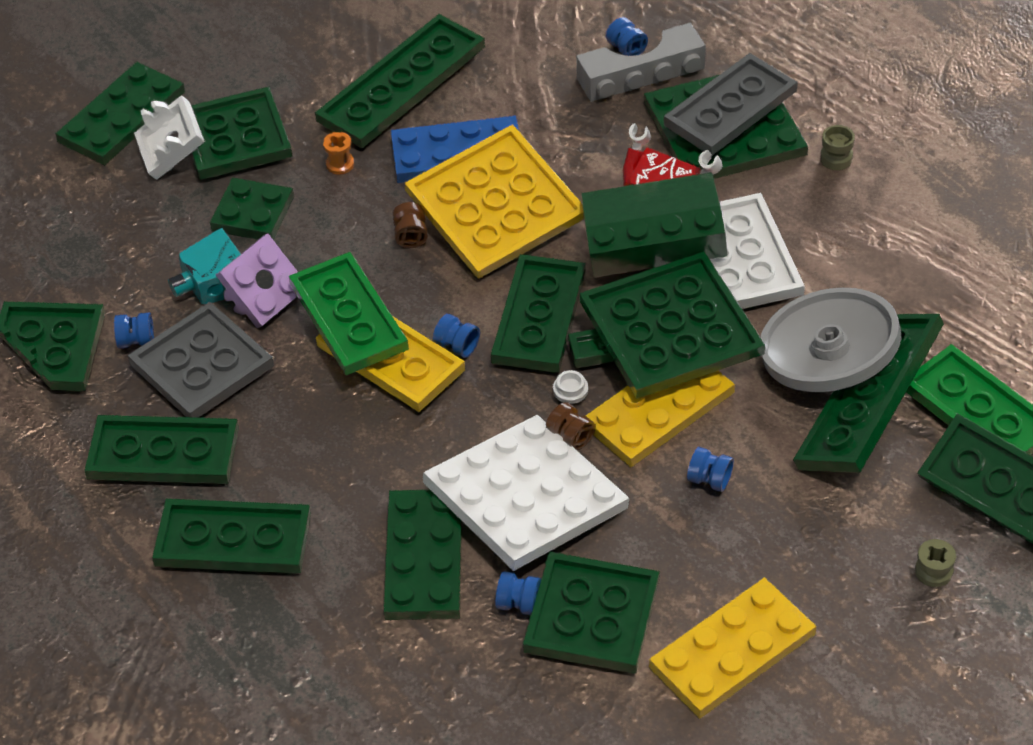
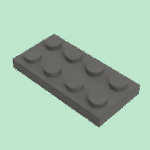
(730, 104)

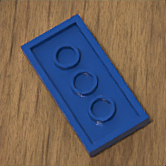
(428, 146)

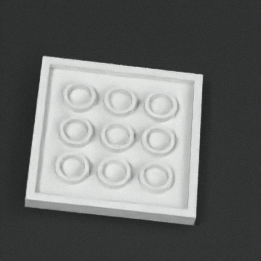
(757, 259)
(525, 492)

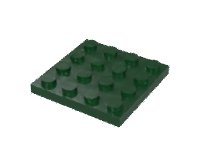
(764, 143)
(671, 324)

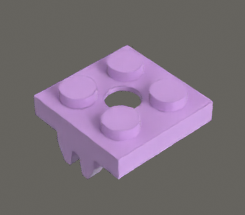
(241, 284)

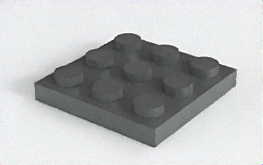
(201, 361)

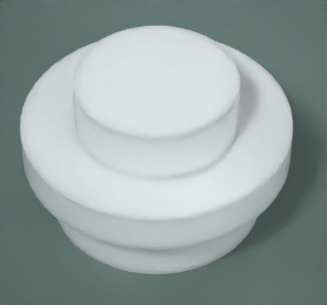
(570, 387)

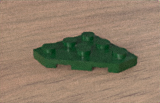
(54, 339)

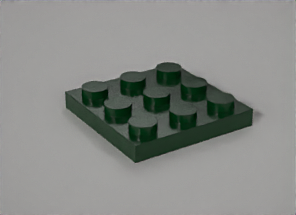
(239, 133)
(592, 612)

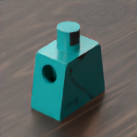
(199, 266)

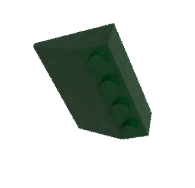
(653, 224)

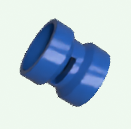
(626, 37)
(133, 330)
(456, 335)
(710, 469)
(516, 592)

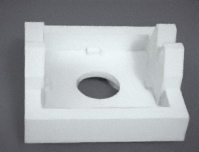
(156, 133)

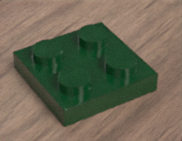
(252, 209)

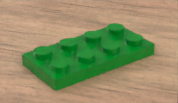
(348, 313)
(959, 385)

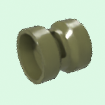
(837, 147)

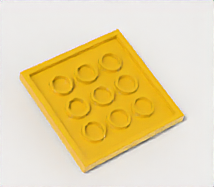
(495, 201)

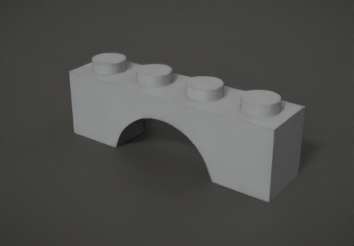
(608, 73)

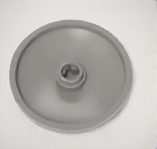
(830, 339)

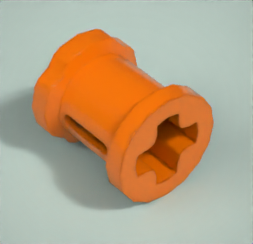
(339, 152)

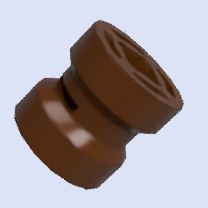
(410, 225)
(573, 428)

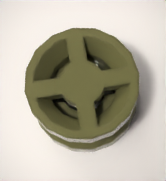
(938, 571)

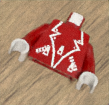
(655, 166)

